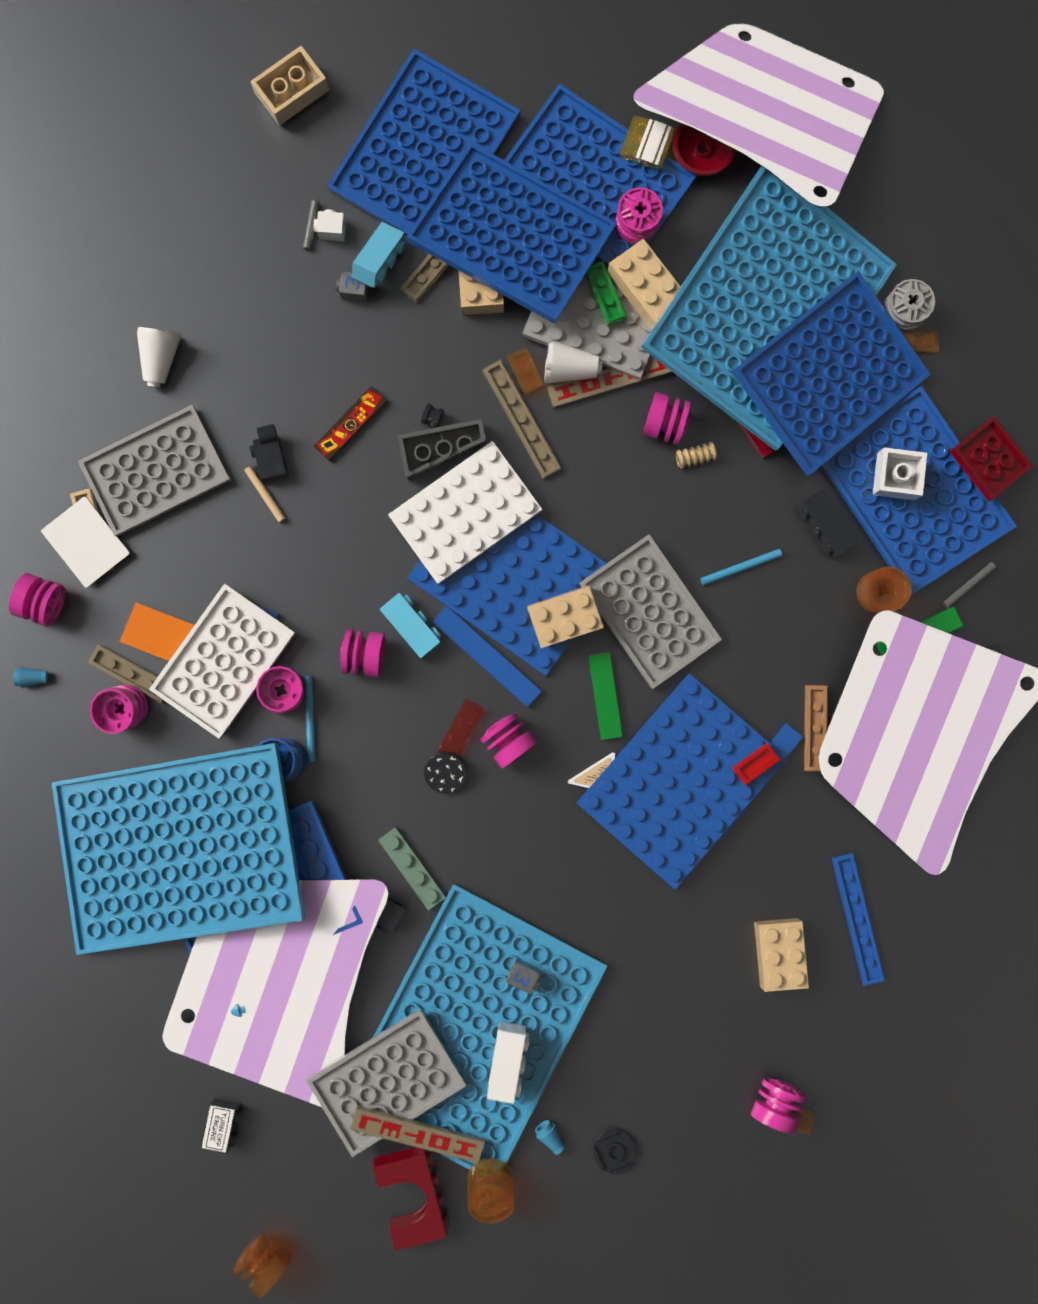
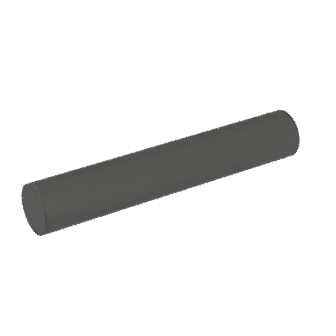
(310, 225)

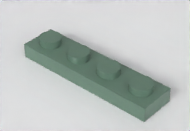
(412, 868)

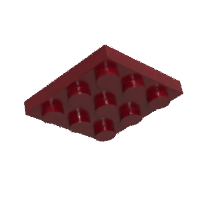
(991, 458)

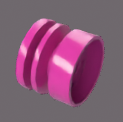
(635, 226)
(667, 418)
(37, 599)
(363, 653)
(277, 678)
(108, 708)
(508, 740)
(778, 1107)

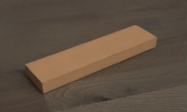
(814, 724)

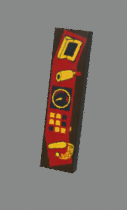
(350, 423)

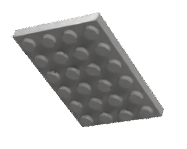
(585, 329)
(154, 470)
(651, 611)
(393, 1073)

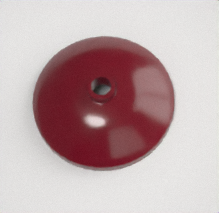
(686, 150)

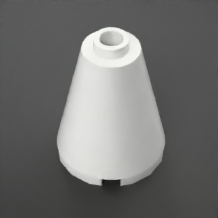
(156, 353)
(569, 363)

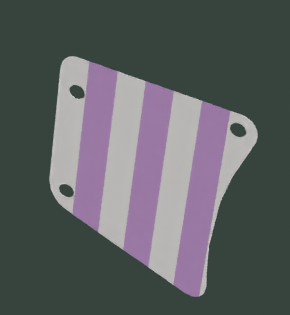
(771, 105)
(922, 731)
(292, 986)

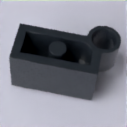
(269, 455)

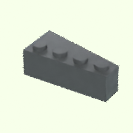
(437, 445)

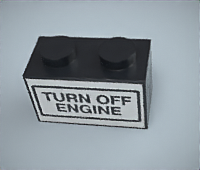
(221, 1125)

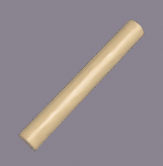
(265, 494)

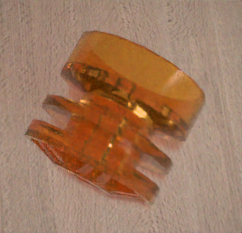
(895, 590)
(490, 1191)
(261, 1265)

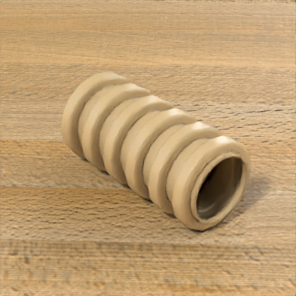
(696, 455)

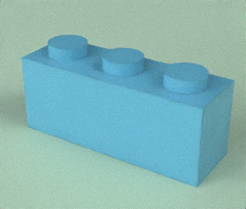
(378, 255)
(411, 625)

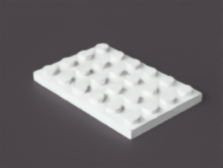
(465, 512)
(222, 661)

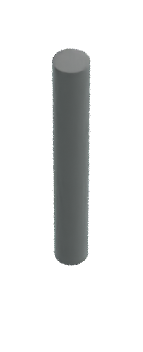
(969, 585)

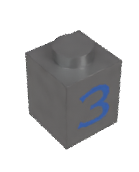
(351, 288)
(524, 976)

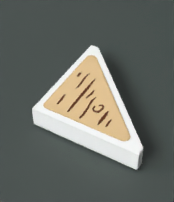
(589, 775)

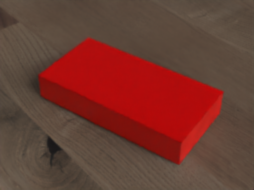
(756, 764)

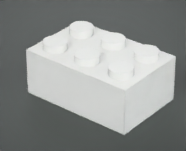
(508, 1062)

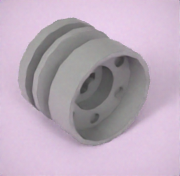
(908, 316)

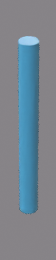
(741, 567)
(310, 723)

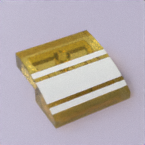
(647, 142)

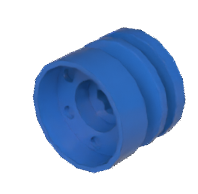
(293, 757)

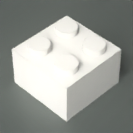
(899, 474)

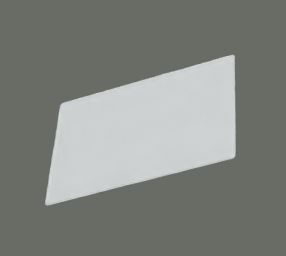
(85, 542)

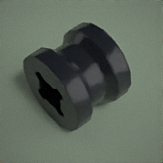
(432, 416)

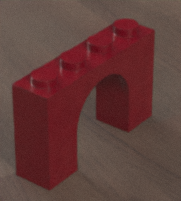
(415, 1167)

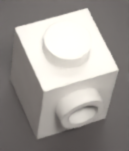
(330, 225)

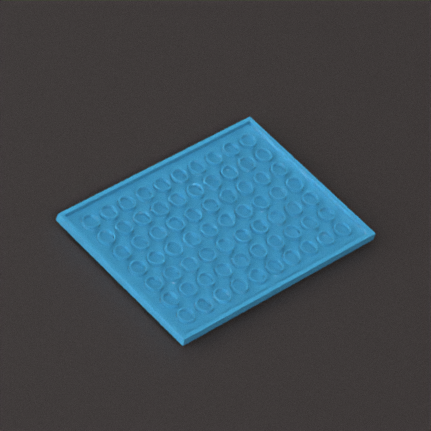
(750, 284)
(178, 850)
(465, 994)

